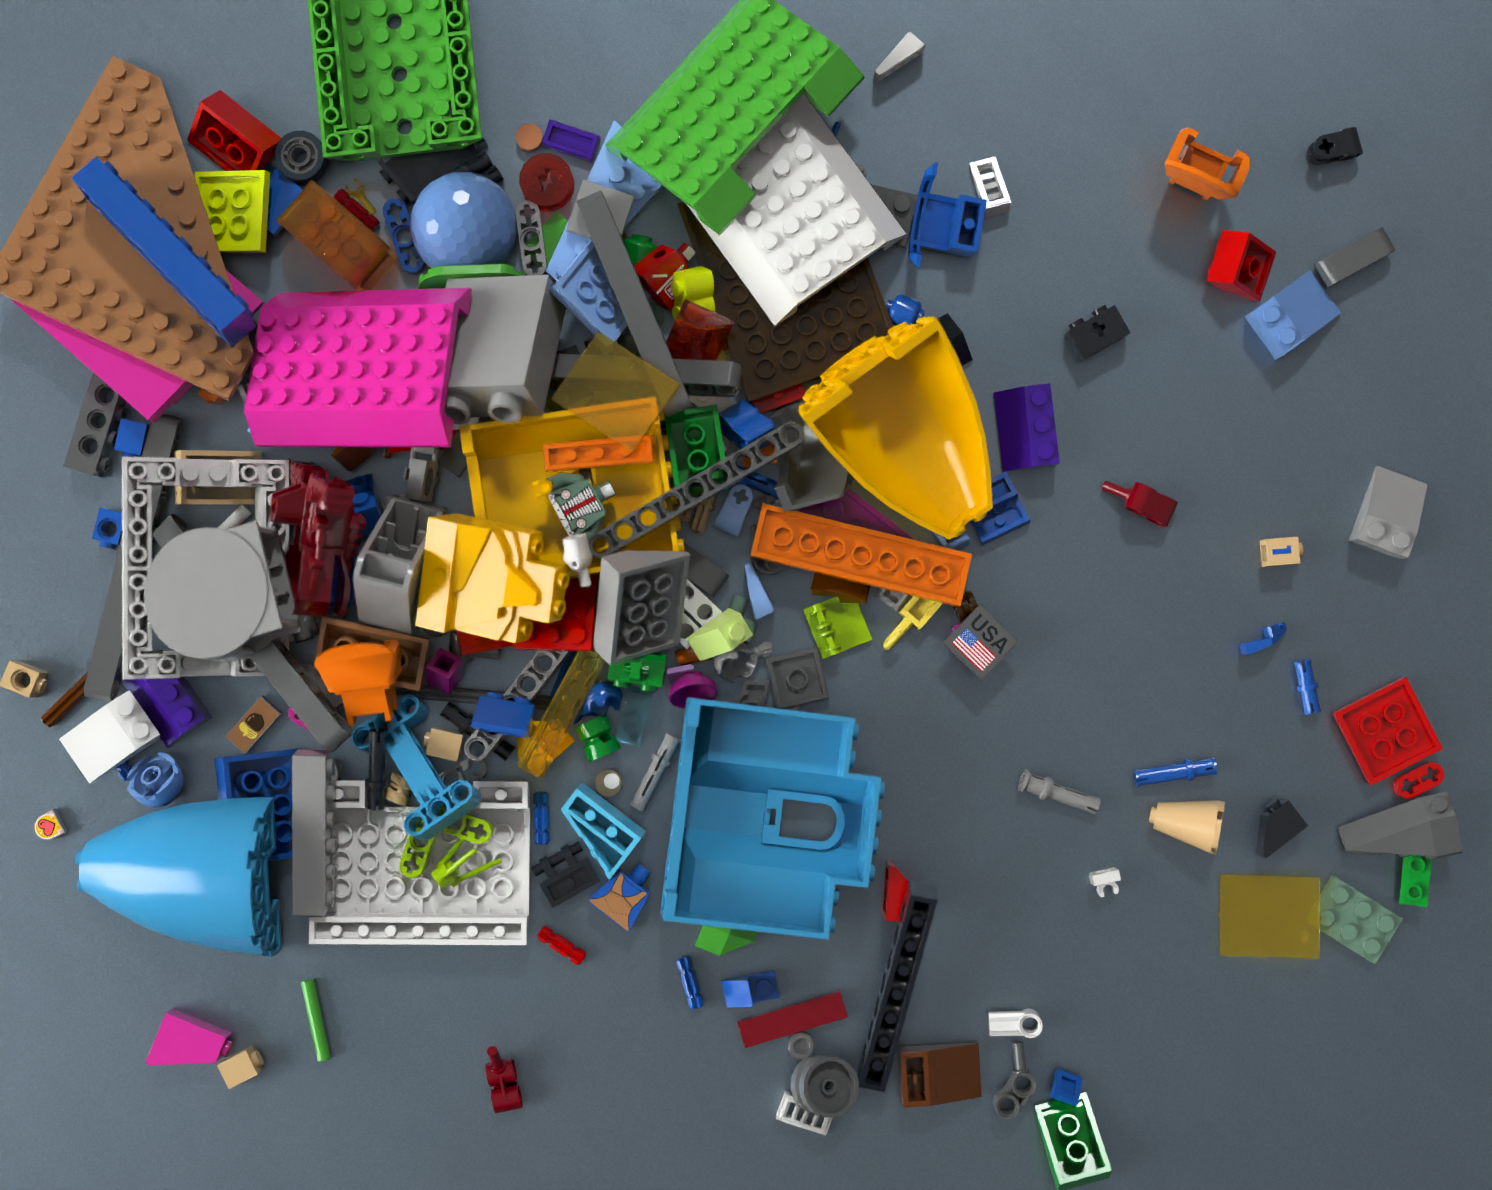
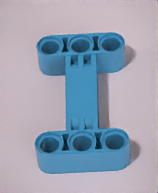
(419, 770)

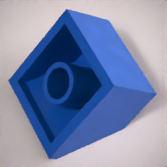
(504, 716)

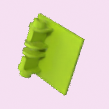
(837, 626)

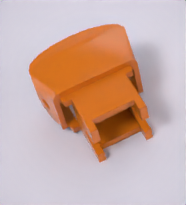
(1204, 167)
(363, 677)

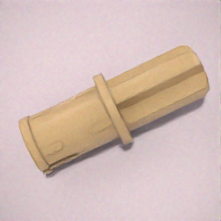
(701, 515)

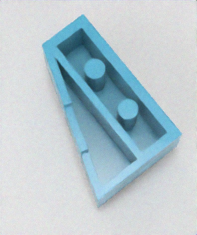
(602, 828)

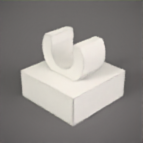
(1105, 877)

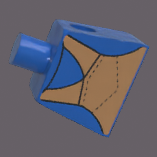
(623, 896)

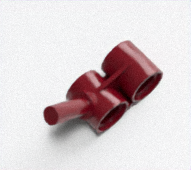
(1144, 502)
(503, 1078)

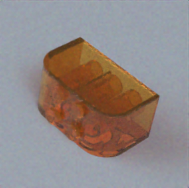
(337, 238)

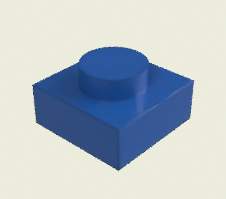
(1066, 1087)

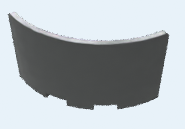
(810, 470)

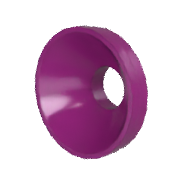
(692, 686)

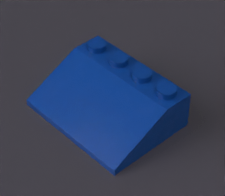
(262, 776)

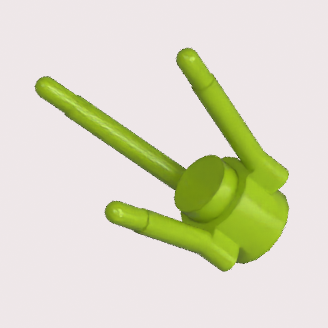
(447, 873)

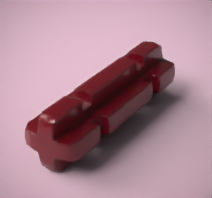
(356, 209)

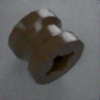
(967, 606)

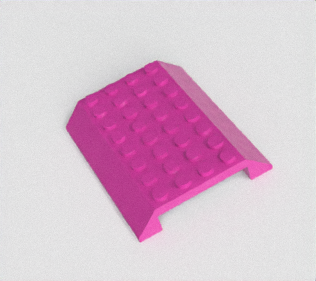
(354, 368)

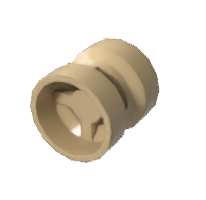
(398, 790)

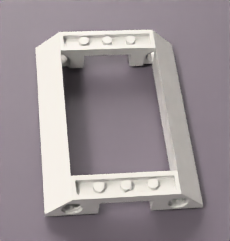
(137, 481)

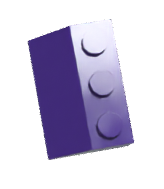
(1026, 427)
(169, 706)

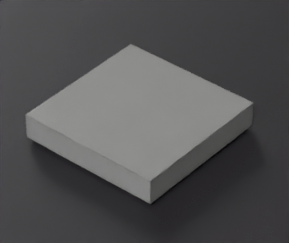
(618, 203)

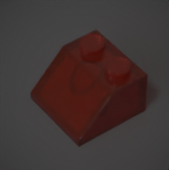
(698, 333)

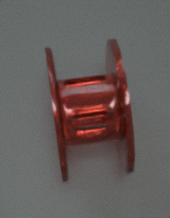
(537, 170)

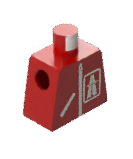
(657, 271)

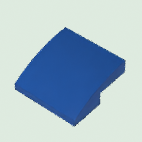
(281, 194)
(1006, 513)

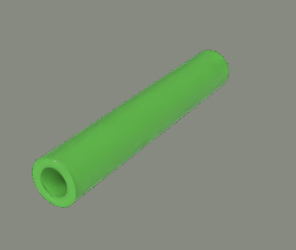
(315, 1020)

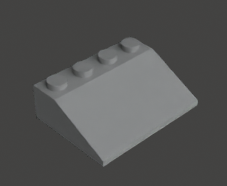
(640, 603)

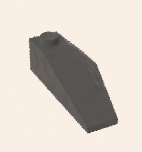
(1417, 827)

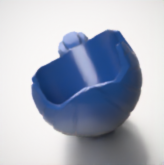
(599, 700)

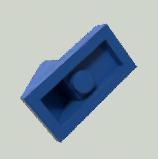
(750, 989)

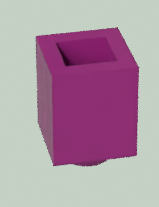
(444, 671)

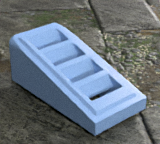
(759, 600)

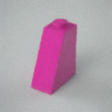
(188, 1041)

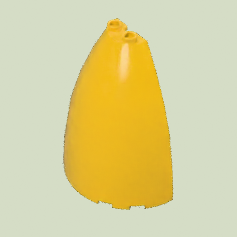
(907, 426)

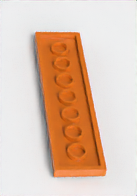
(861, 555)

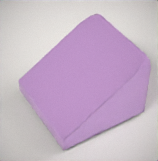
(676, 672)

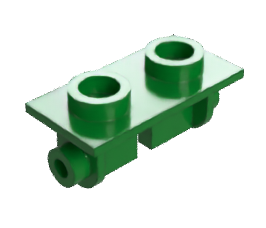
(1415, 880)

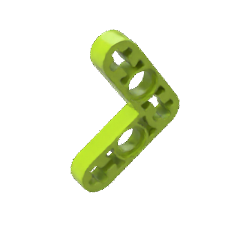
(422, 861)

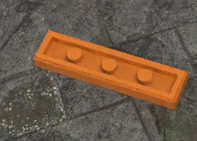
(595, 454)

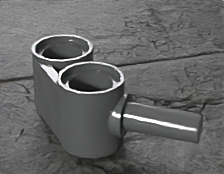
(1010, 1091)

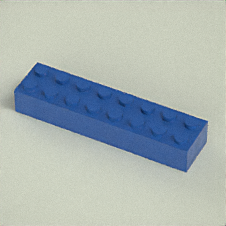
(165, 251)

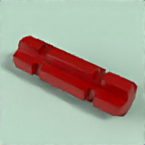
(561, 945)

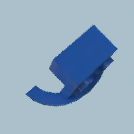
(945, 222)

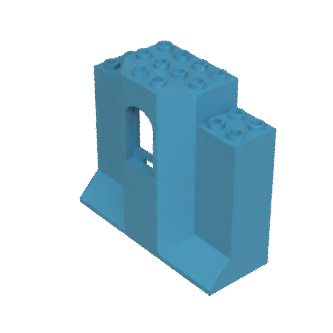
(724, 854)

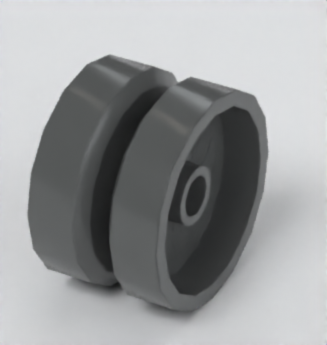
(824, 1085)

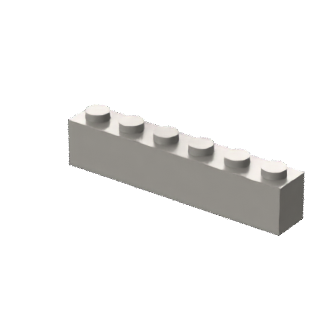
(312, 832)

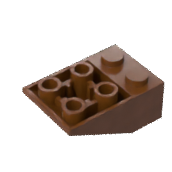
(939, 1074)

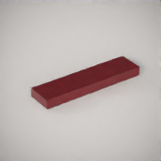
(792, 1019)

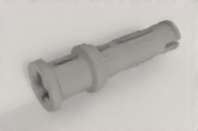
(1046, 788)

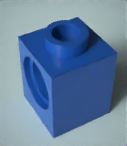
(131, 438)
(104, 519)

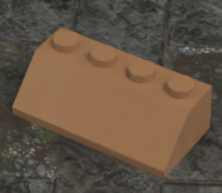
(414, 648)

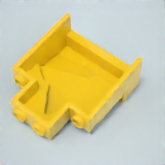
(487, 579)

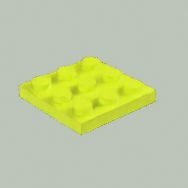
(236, 208)

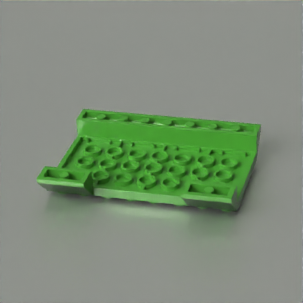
(727, 101)

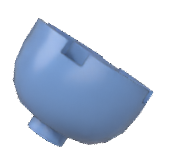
(155, 780)

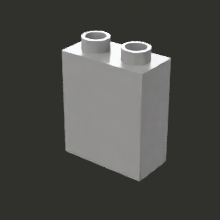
(504, 348)

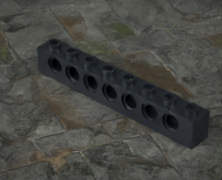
(897, 985)

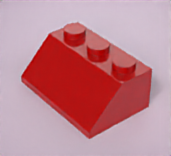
(232, 135)

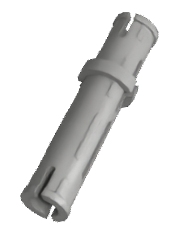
(670, 744)

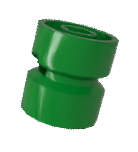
(597, 737)

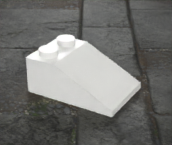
(110, 737)

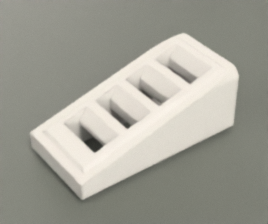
(904, 52)
(997, 202)
(802, 1123)

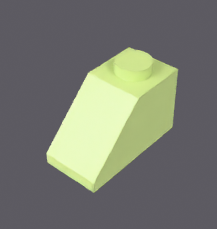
(719, 635)

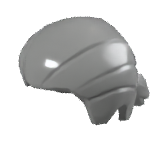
(740, 661)

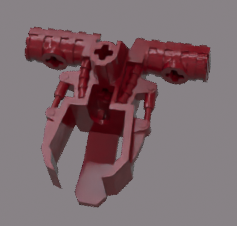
(323, 531)

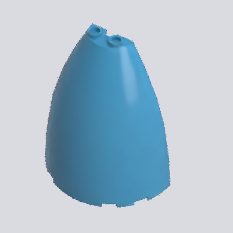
(192, 873)

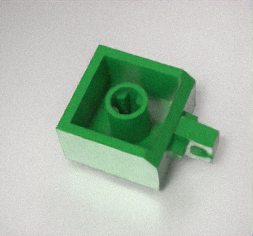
(644, 670)

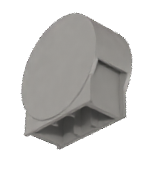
(221, 592)

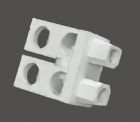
(700, 608)

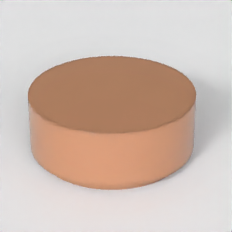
(529, 137)

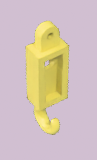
(915, 613)

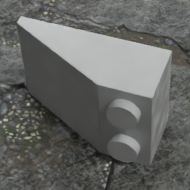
(1390, 514)

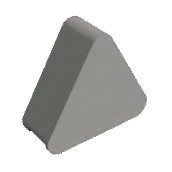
(391, 566)

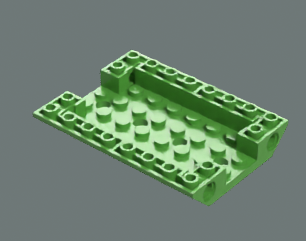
(356, 83)

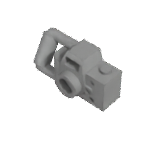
(422, 474)

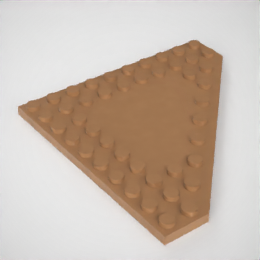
(86, 274)

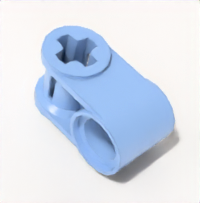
(732, 514)

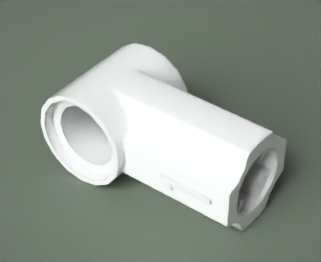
(1010, 1023)

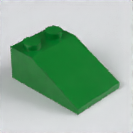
(695, 445)
(1072, 1143)

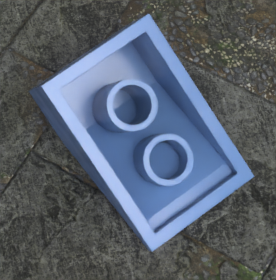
(1292, 315)

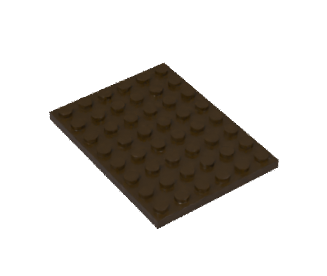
(804, 343)

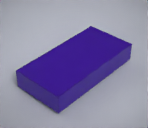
(570, 141)

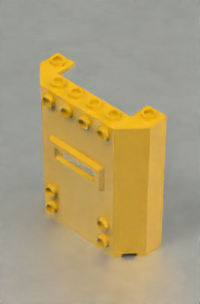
(510, 457)

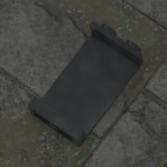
(417, 171)

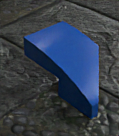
(1271, 633)

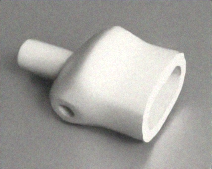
(578, 556)

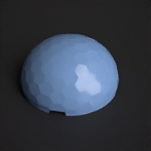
(463, 221)

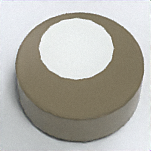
(608, 783)

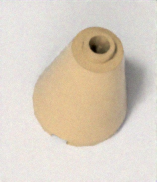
(1190, 822)

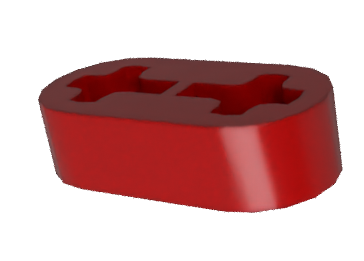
(1415, 775)

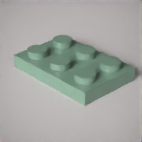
(1356, 920)

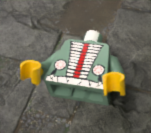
(577, 502)

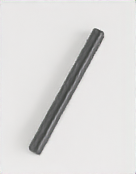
(464, 695)

